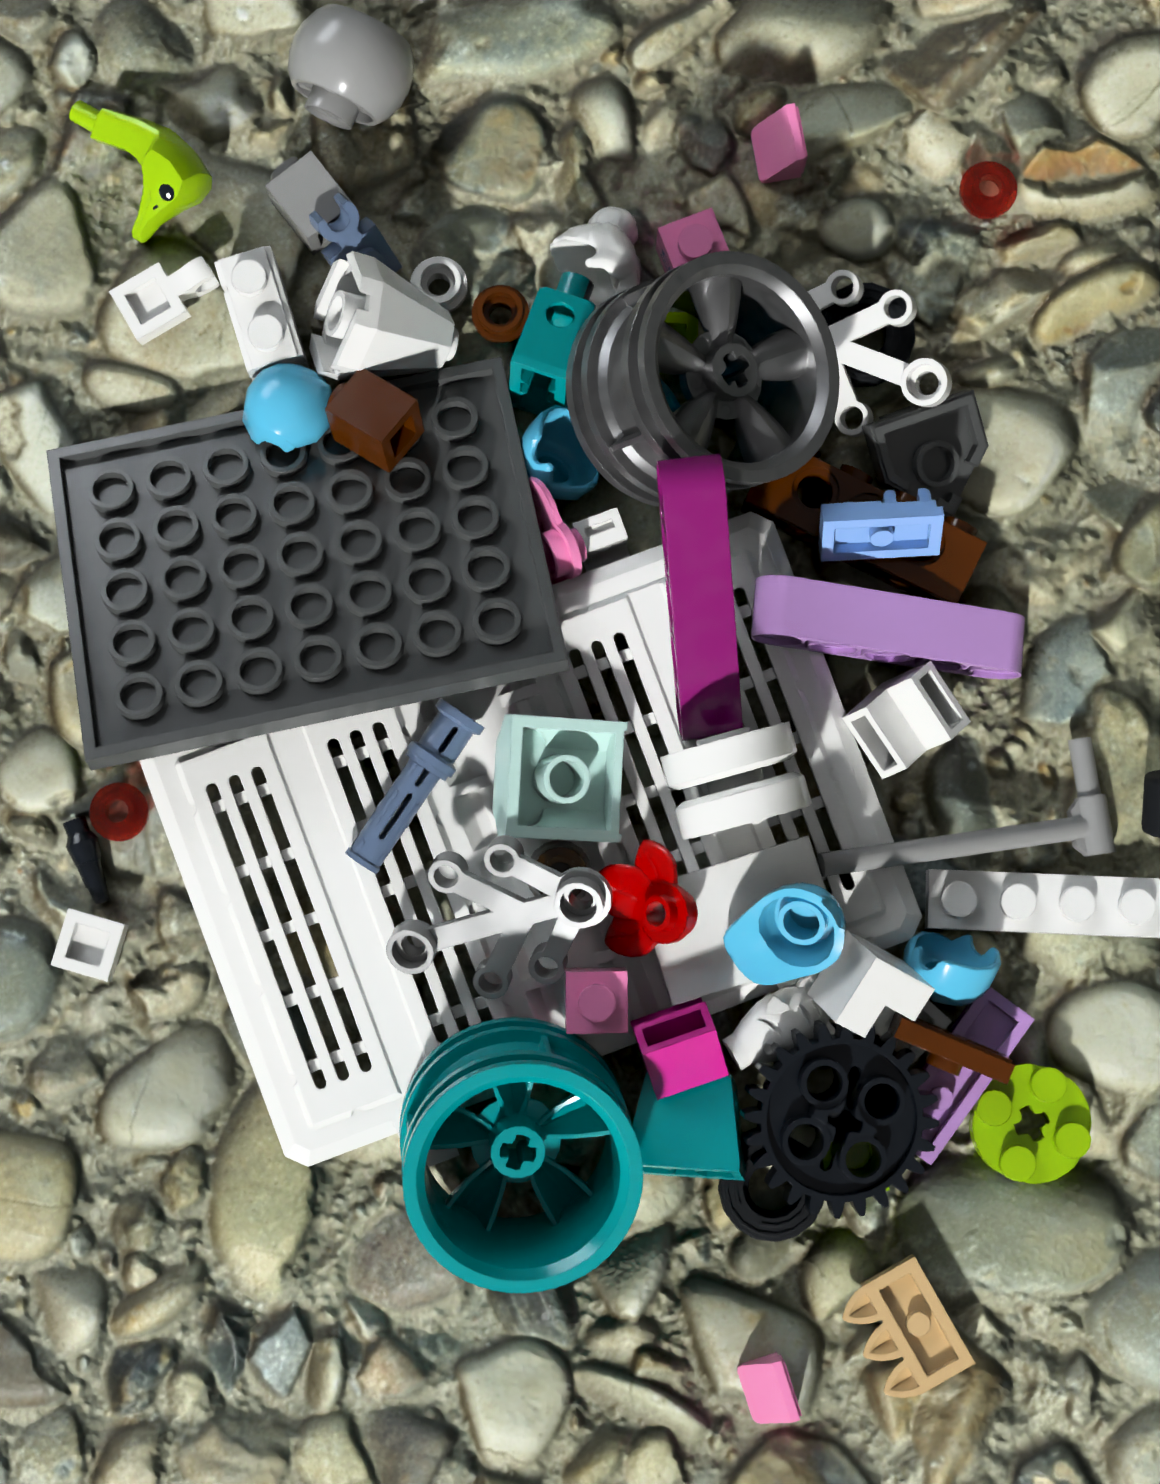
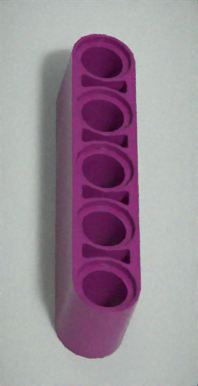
(700, 595)

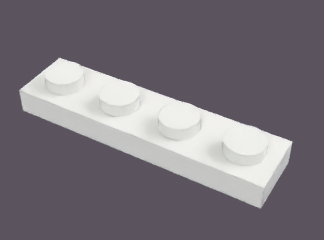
(1042, 903)

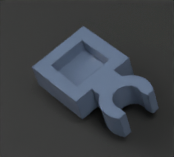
(352, 235)

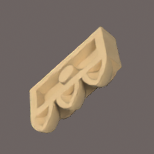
(912, 1328)

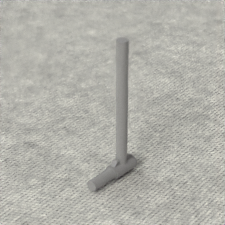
(1086, 827)

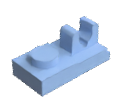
(880, 528)

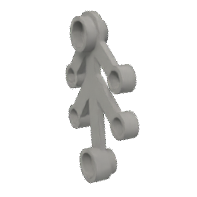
(505, 915)

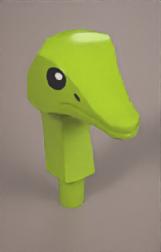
(170, 168)

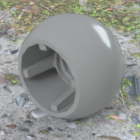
(350, 67)

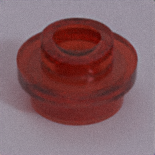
(987, 206)
(137, 812)

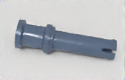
(433, 752)

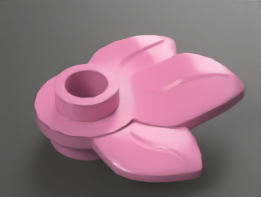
(562, 546)

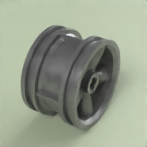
(759, 363)

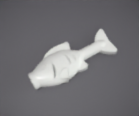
(773, 1020)

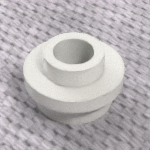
(445, 269)

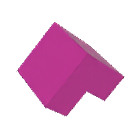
(680, 1048)

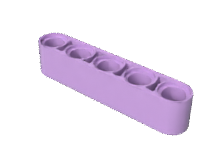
(887, 627)

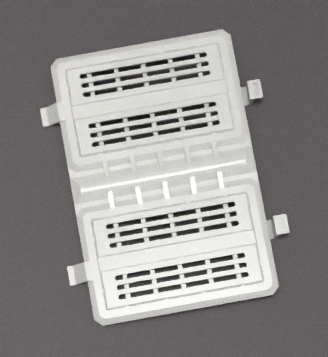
(611, 598)

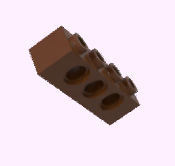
(938, 578)

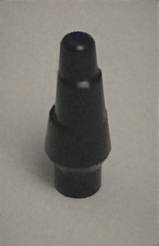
(86, 854)

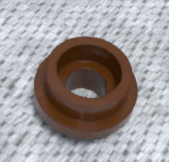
(497, 297)

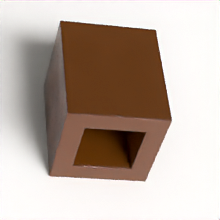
(374, 419)

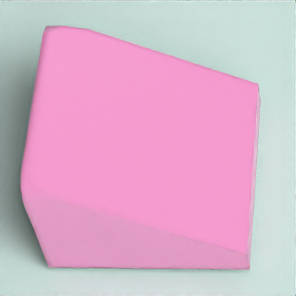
(780, 146)
(769, 1390)

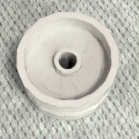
(735, 779)

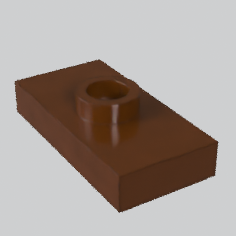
(951, 1051)

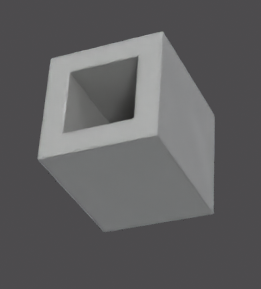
(298, 190)

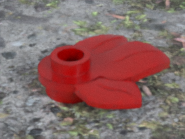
(640, 901)

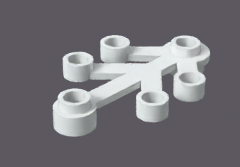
(869, 360)

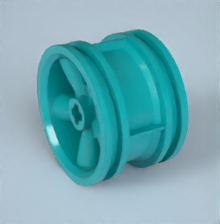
(580, 1218)

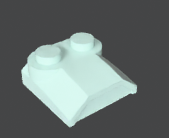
(558, 778)

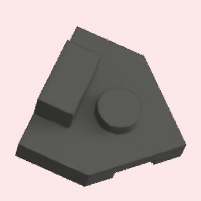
(929, 448)

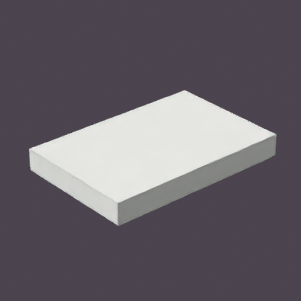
(722, 894)

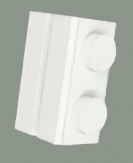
(260, 310)

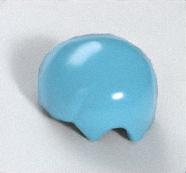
(287, 406)
(556, 456)
(952, 966)

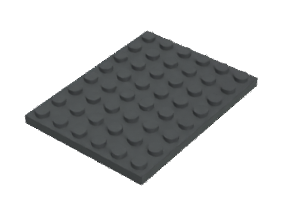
(300, 586)

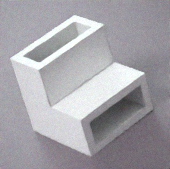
(906, 719)
(864, 983)

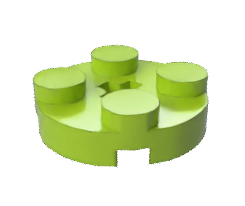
(1016, 1154)

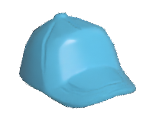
(787, 934)

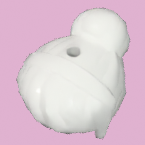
(601, 252)

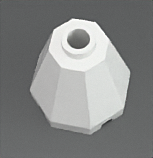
(378, 323)

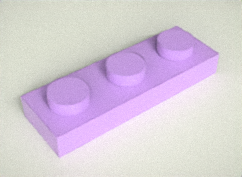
(990, 1022)

